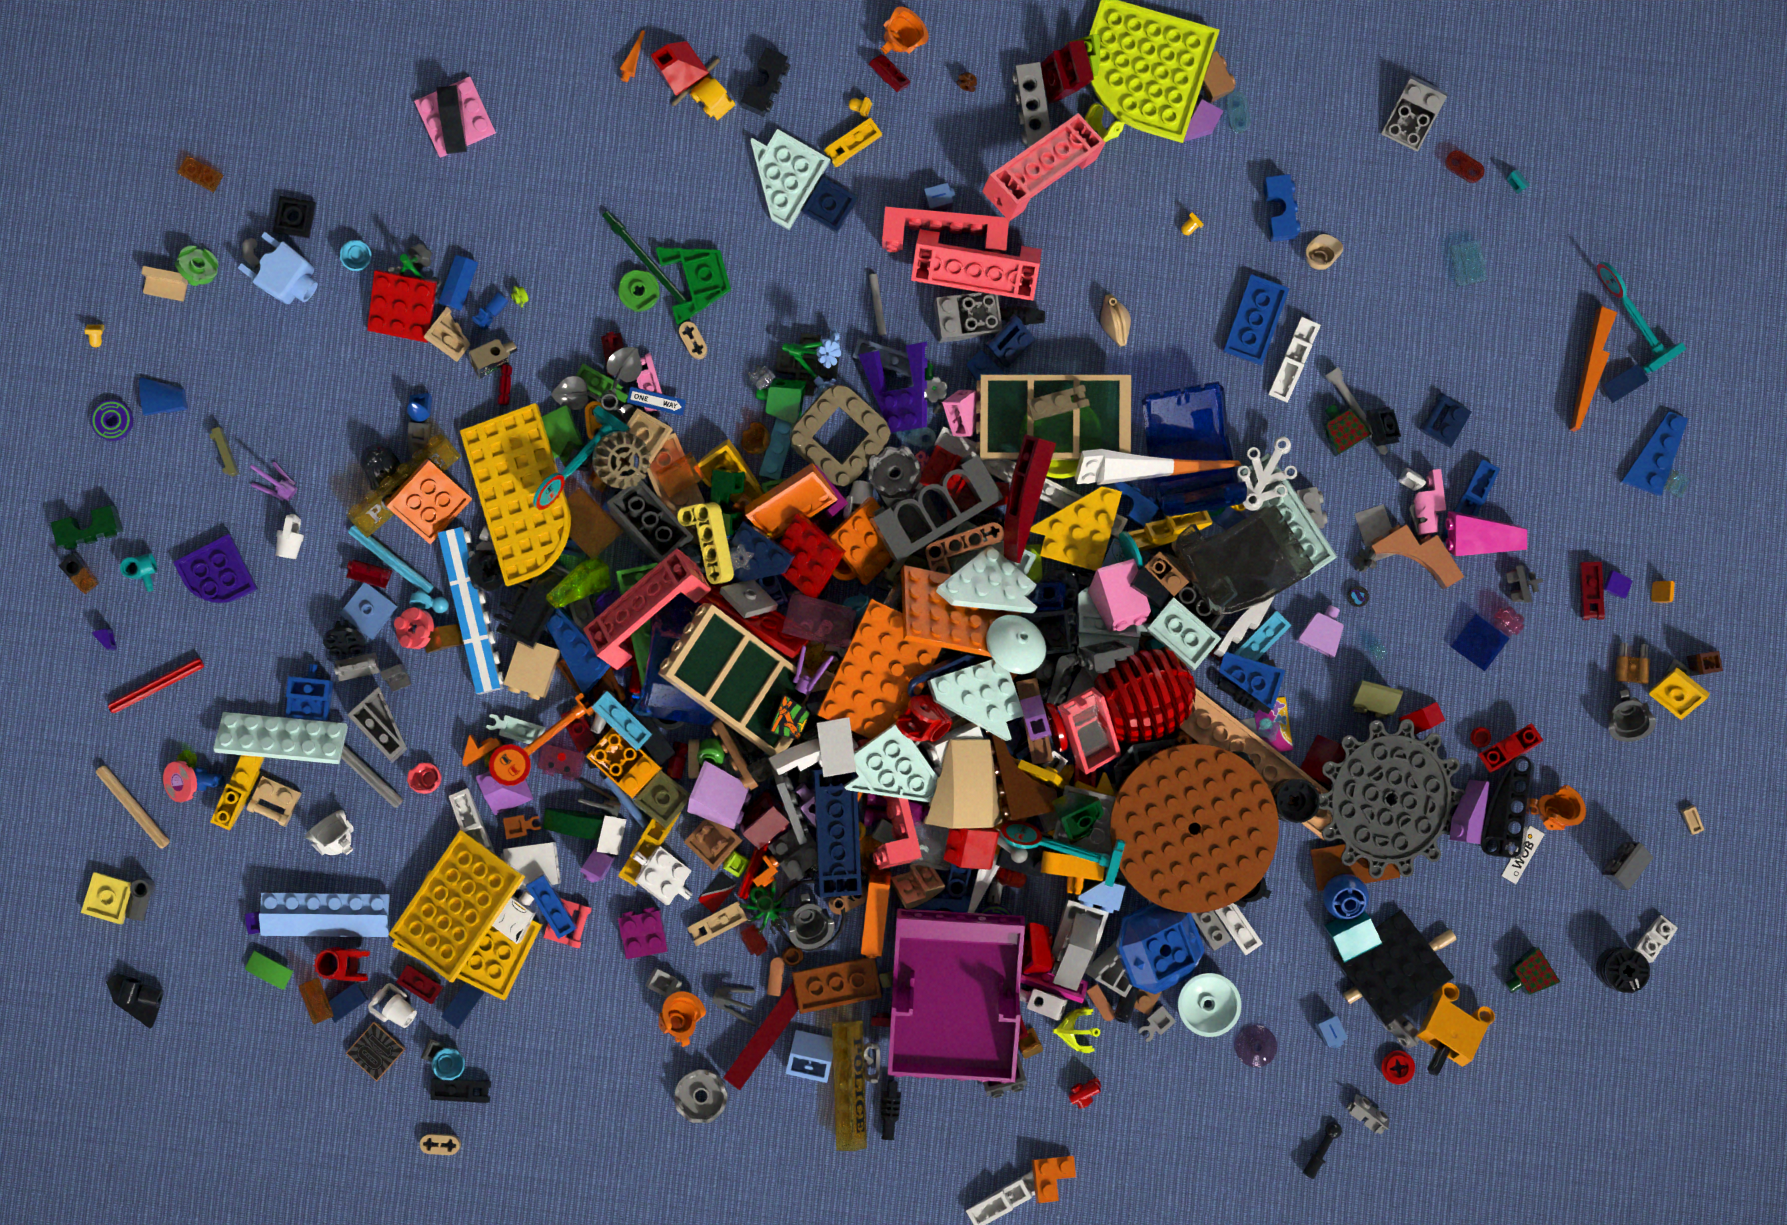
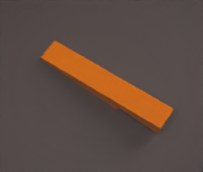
(1594, 364)

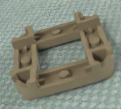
(818, 413)

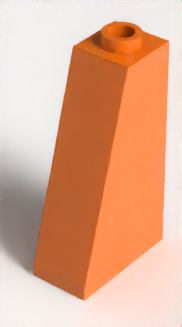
(876, 915)

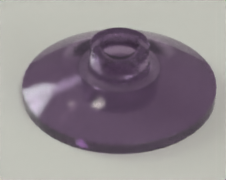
(1245, 1046)

